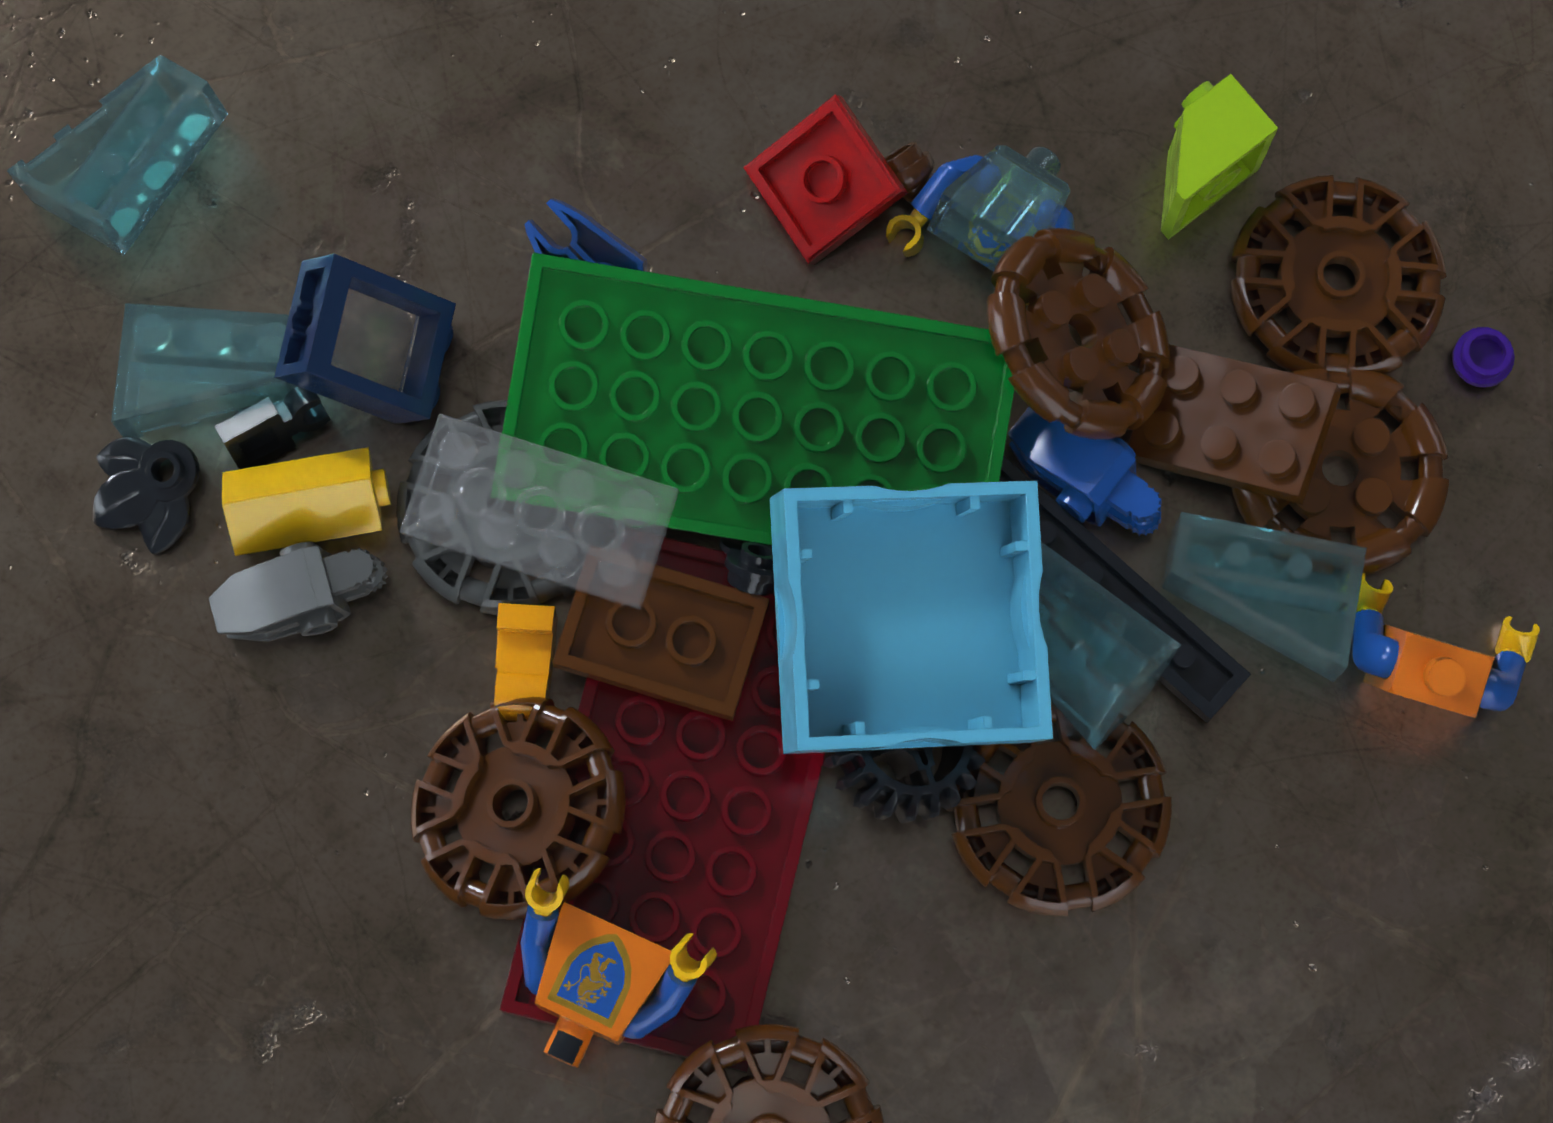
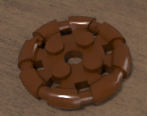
(1315, 305)
(1045, 357)
(1377, 473)
(542, 831)
(1072, 840)
(767, 1093)

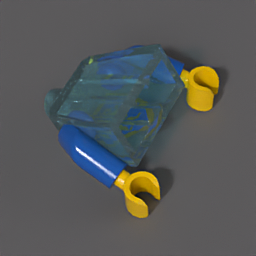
(988, 203)

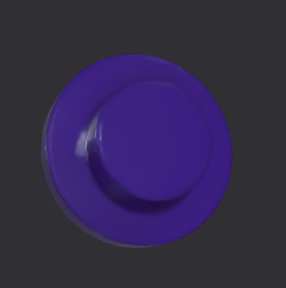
(1483, 357)

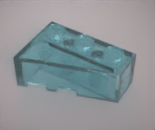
(126, 155)
(194, 365)
(1267, 586)
(1098, 650)

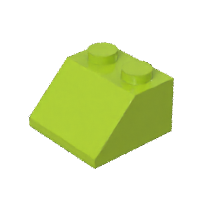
(1213, 151)

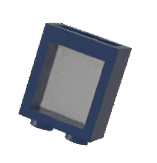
(365, 339)

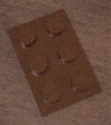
(1238, 424)
(682, 646)

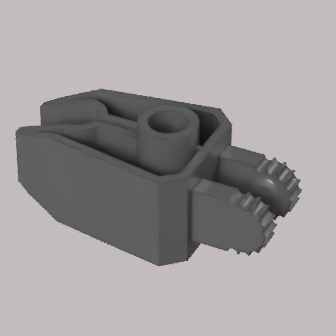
(295, 593)

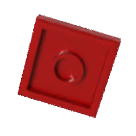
(825, 179)

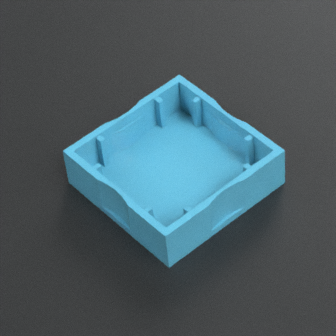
(909, 617)

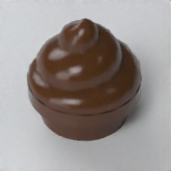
(912, 168)

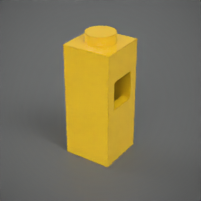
(303, 501)

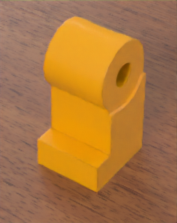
(524, 655)

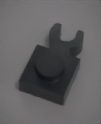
(266, 430)

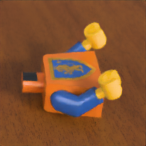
(1435, 669)
(599, 974)

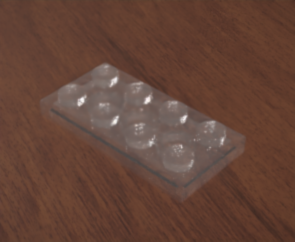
(539, 511)

